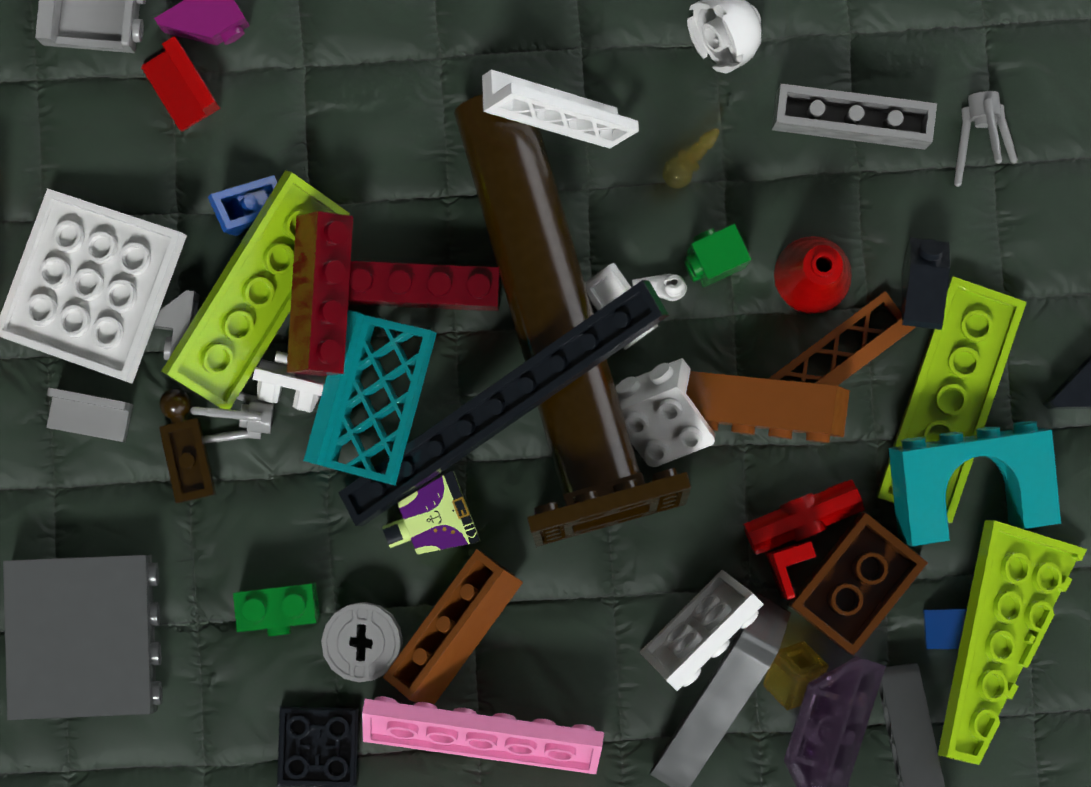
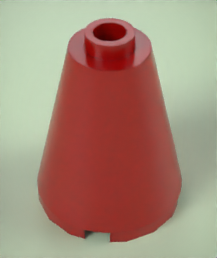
(803, 284)

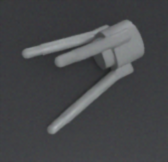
(986, 113)
(255, 416)

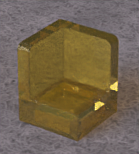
(792, 672)

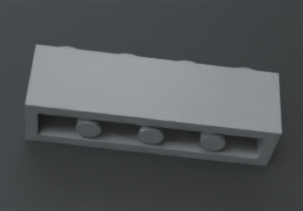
(854, 116)

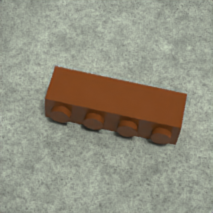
(770, 405)
(453, 629)

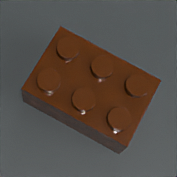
(857, 583)

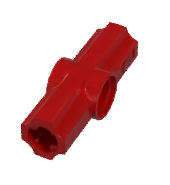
(803, 517)

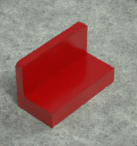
(180, 85)
(785, 557)

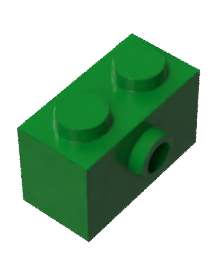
(716, 255)
(276, 608)

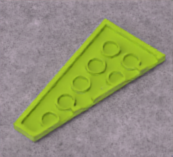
(1004, 623)

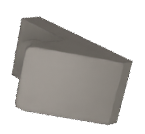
(177, 318)

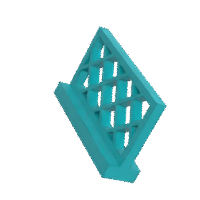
(340, 397)

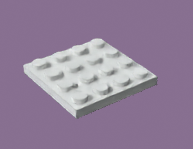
(90, 285)

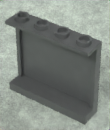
(81, 637)

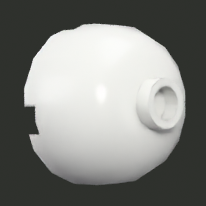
(725, 31)

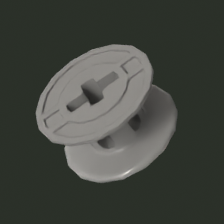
(344, 655)

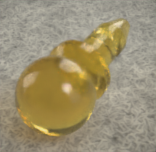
(679, 170)

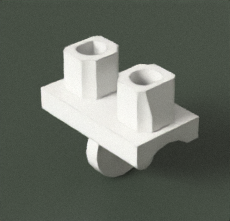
(274, 376)

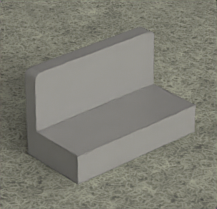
(89, 415)

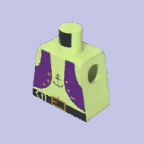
(434, 518)

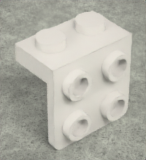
(661, 414)

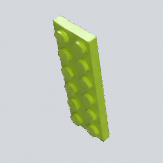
(247, 299)
(959, 374)

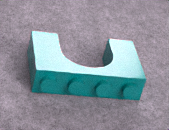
(924, 468)

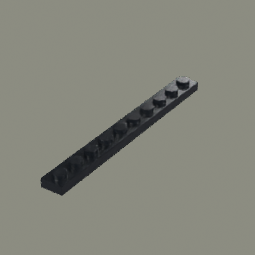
(509, 399)

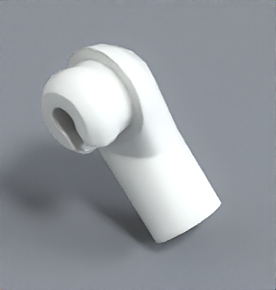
(667, 286)

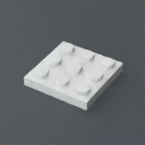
(701, 630)

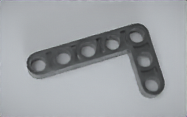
(722, 697)
(910, 727)

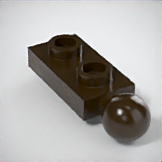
(185, 449)

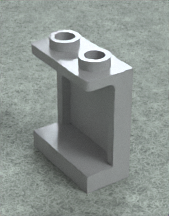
(90, 24)

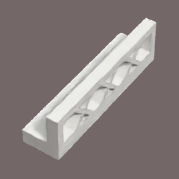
(554, 110)

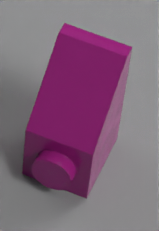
(204, 21)

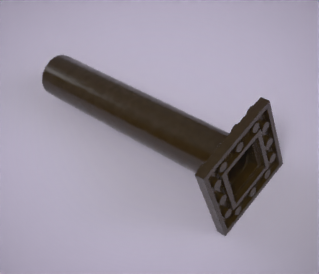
(546, 302)

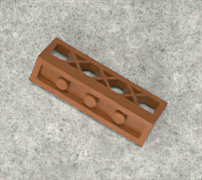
(856, 360)

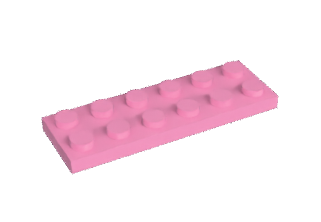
(481, 736)

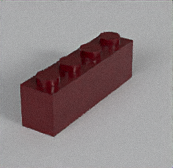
(424, 286)
(320, 294)

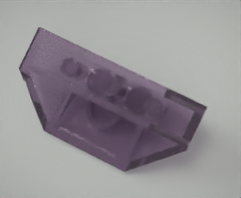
(833, 724)

